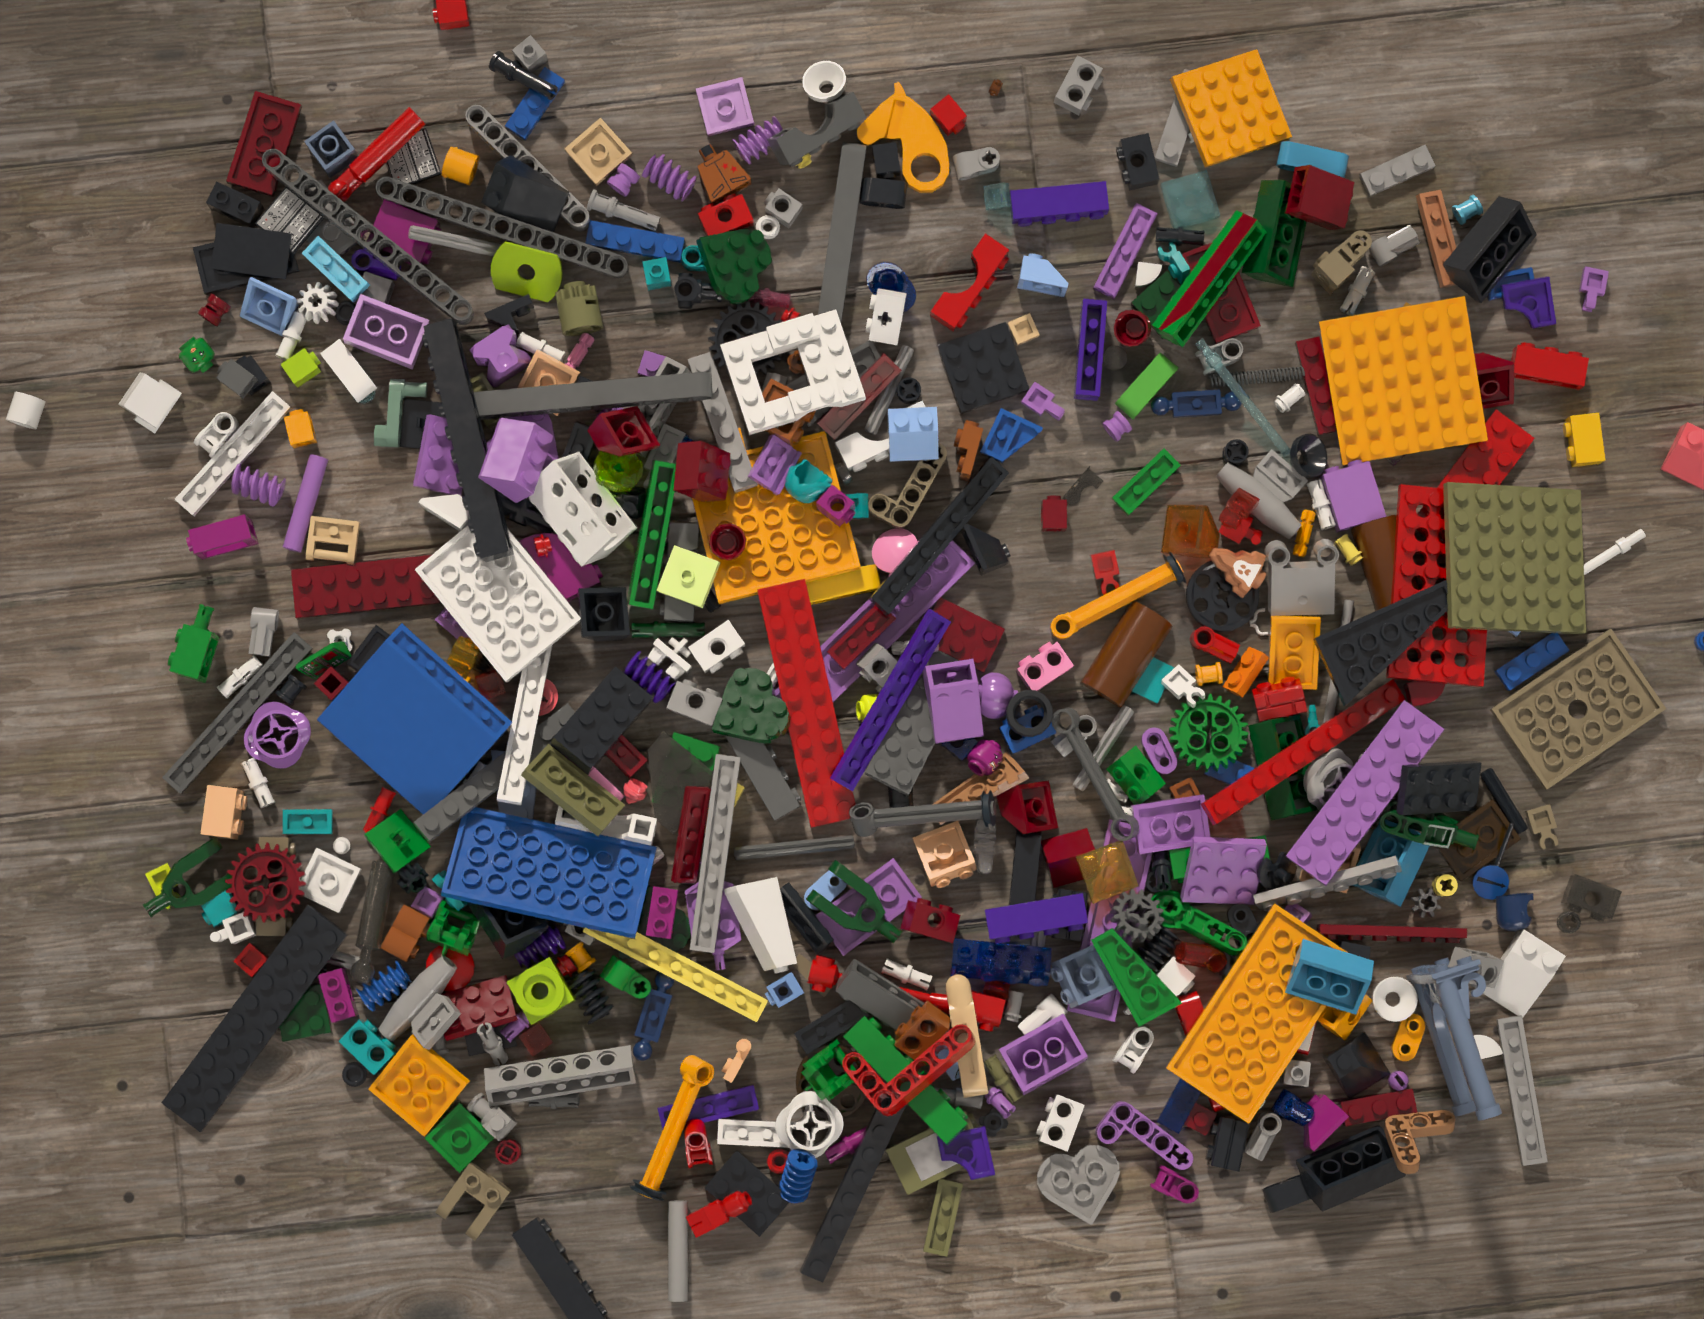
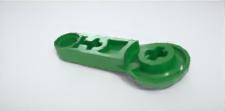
(1197, 922)

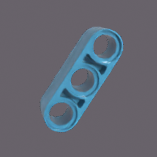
(1297, 154)

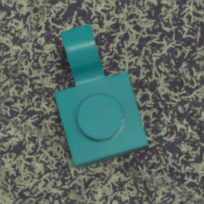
(1178, 266)

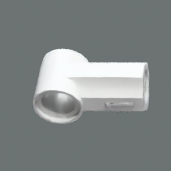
(1045, 1011)

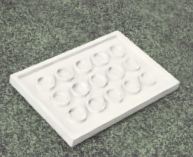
(499, 603)

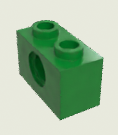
(1136, 776)

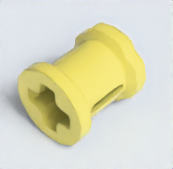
(1452, 884)

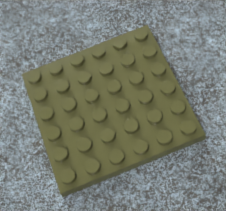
(1514, 558)

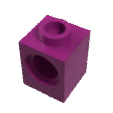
(834, 496)

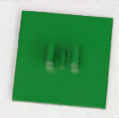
(397, 841)

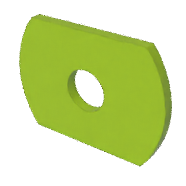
(545, 264)

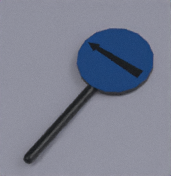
(1493, 879)

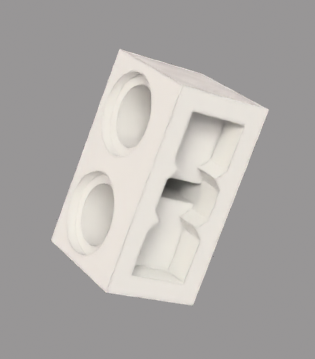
(1066, 1124)

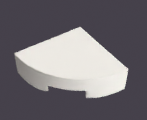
(1146, 273)
(1487, 1046)

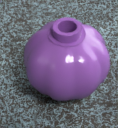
(995, 695)

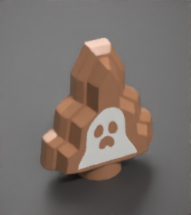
(1240, 568)

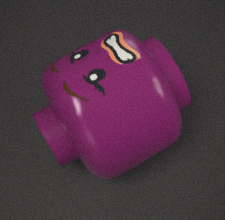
(985, 757)

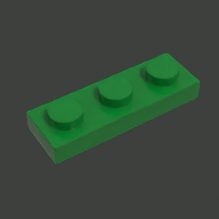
(1146, 481)

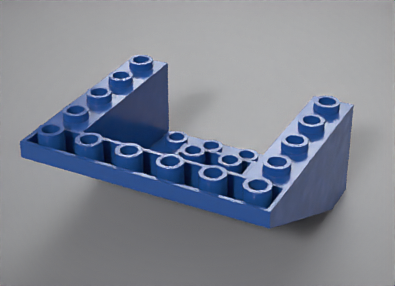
(414, 720)

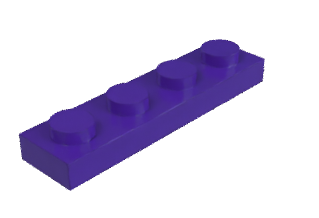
(718, 1105)

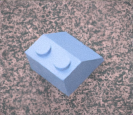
(913, 434)

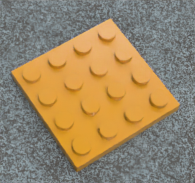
(1230, 108)

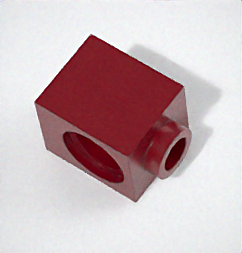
(1053, 514)

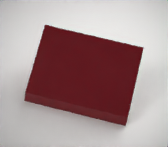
(1061, 855)

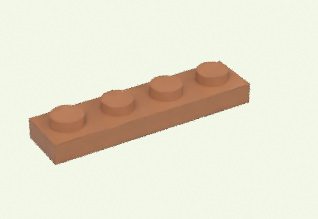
(1437, 232)

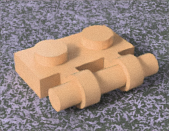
(732, 1066)

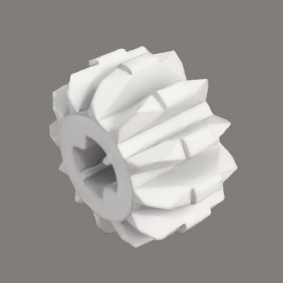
(311, 296)

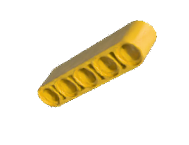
(844, 585)

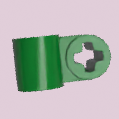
(624, 977)

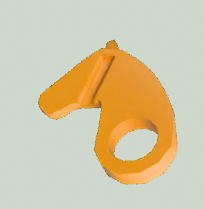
(906, 120)

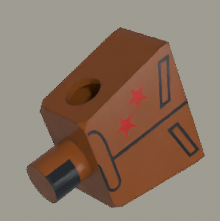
(721, 174)

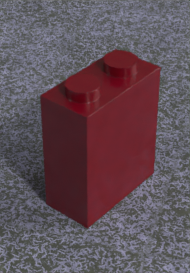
(1320, 197)

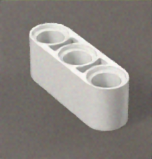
(348, 370)

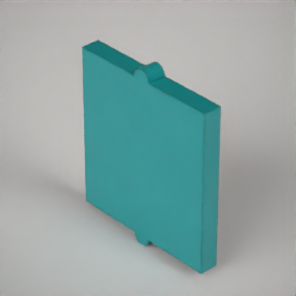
(1150, 682)

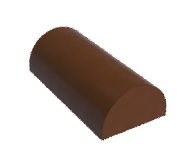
(1377, 546)
(1126, 653)

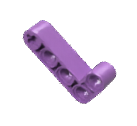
(1148, 1138)

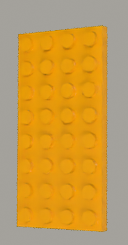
(1250, 1021)

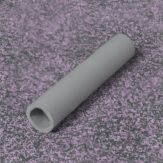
(677, 1251)

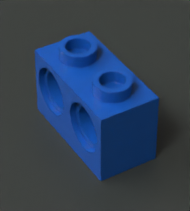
(1017, 745)

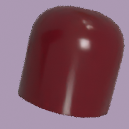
(1136, 323)

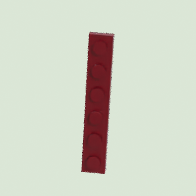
(1402, 933)

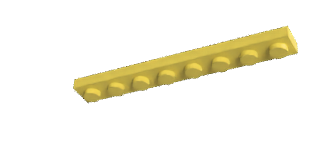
(685, 972)

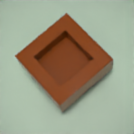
(1184, 789)

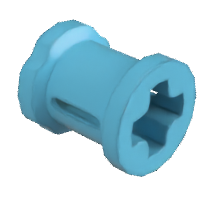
(1467, 209)

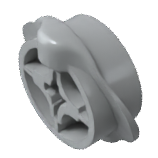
(1325, 776)

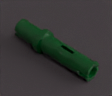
(657, 630)

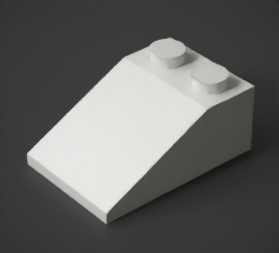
(1525, 972)

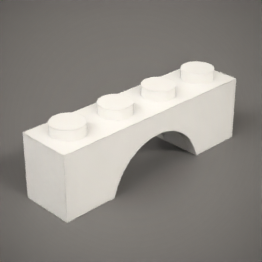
(857, 450)
(630, 827)

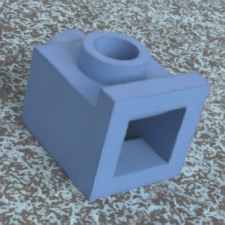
(790, 983)

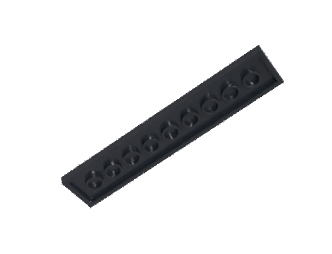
(254, 1018)

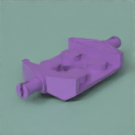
(728, 926)

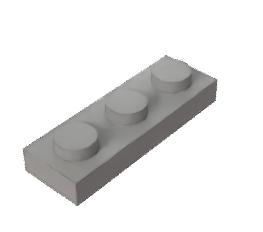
(1397, 170)

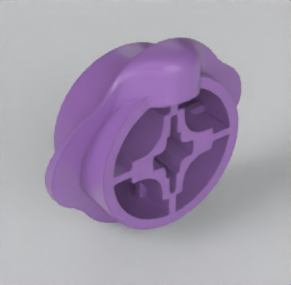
(285, 758)

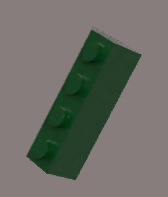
(1279, 250)
(1268, 739)

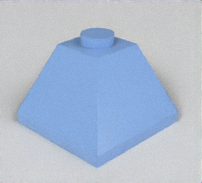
(1041, 276)

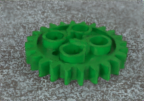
(1229, 734)

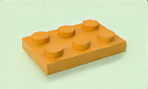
(1293, 649)

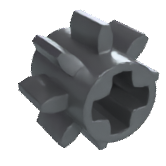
(1420, 906)

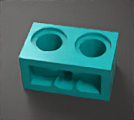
(364, 1051)

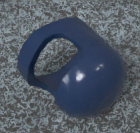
(1512, 911)

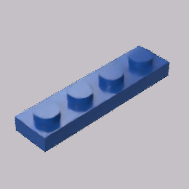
(635, 241)

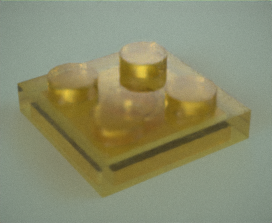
(1107, 871)

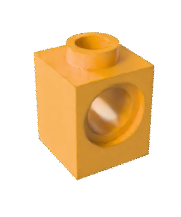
(300, 428)

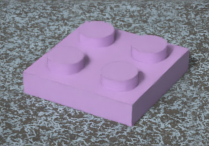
(724, 106)

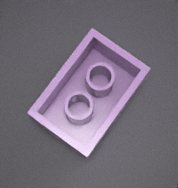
(385, 331)

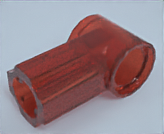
(1200, 956)

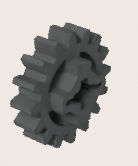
(1136, 916)

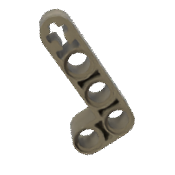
(913, 484)

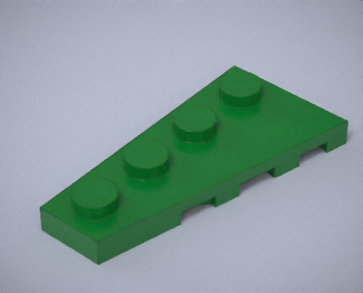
(1137, 983)

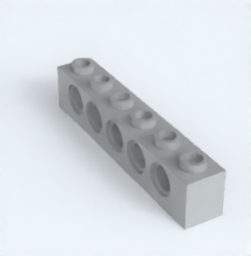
(559, 1076)

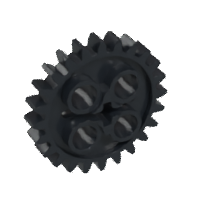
(735, 317)

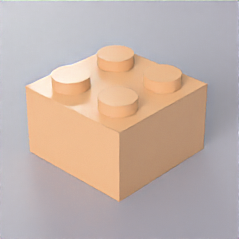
(223, 812)

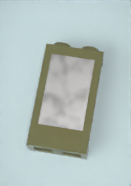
(919, 1159)

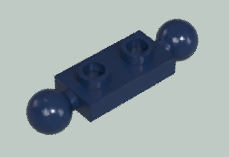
(1195, 403)
(653, 1016)

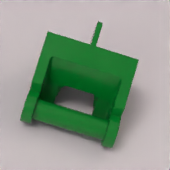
(450, 936)
(822, 1077)

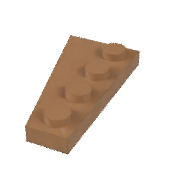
(1003, 778)

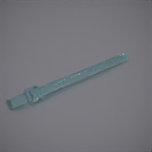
(1214, 361)

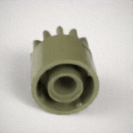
(578, 309)

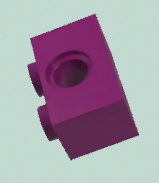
(662, 912)
(338, 995)

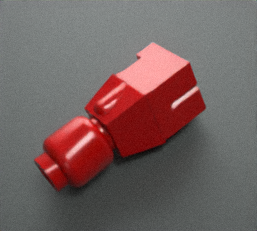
(718, 1212)

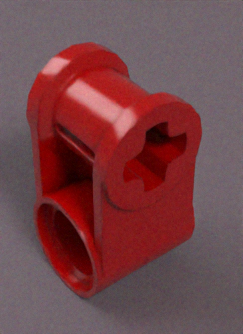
(697, 1147)

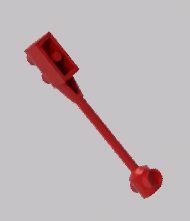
(987, 1008)

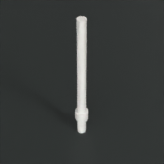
(1621, 546)

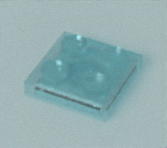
(1190, 200)

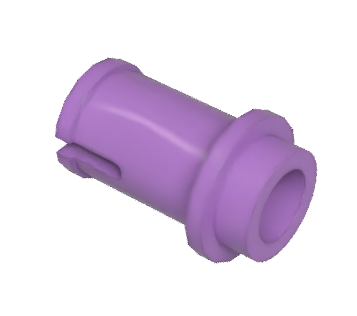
(515, 1027)
(999, 1102)

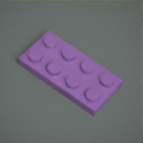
(893, 891)

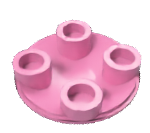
(892, 548)

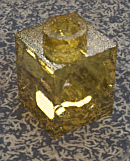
(463, 656)

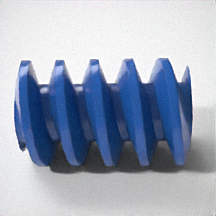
(384, 986)
(798, 1175)

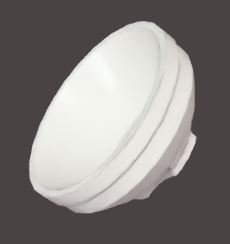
(821, 74)
(1407, 996)

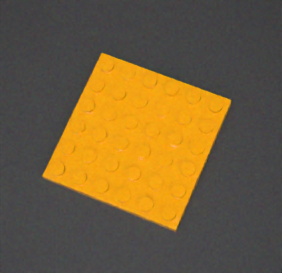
(1403, 380)
(782, 534)

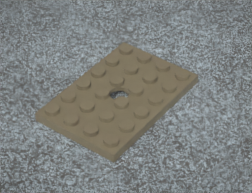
(1615, 700)

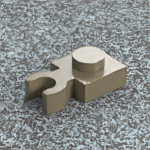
(1541, 821)

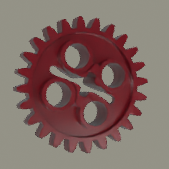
(261, 860)

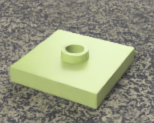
(688, 576)

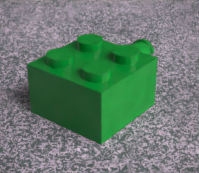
(195, 648)

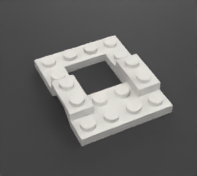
(824, 359)

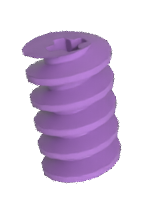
(756, 142)
(669, 177)
(256, 486)

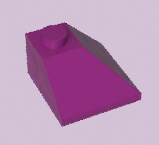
(1324, 1122)

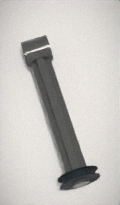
(868, 819)

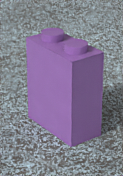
(1352, 495)

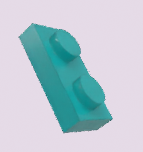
(307, 821)

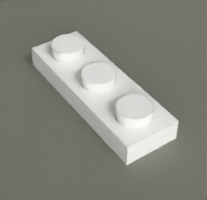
(748, 1133)

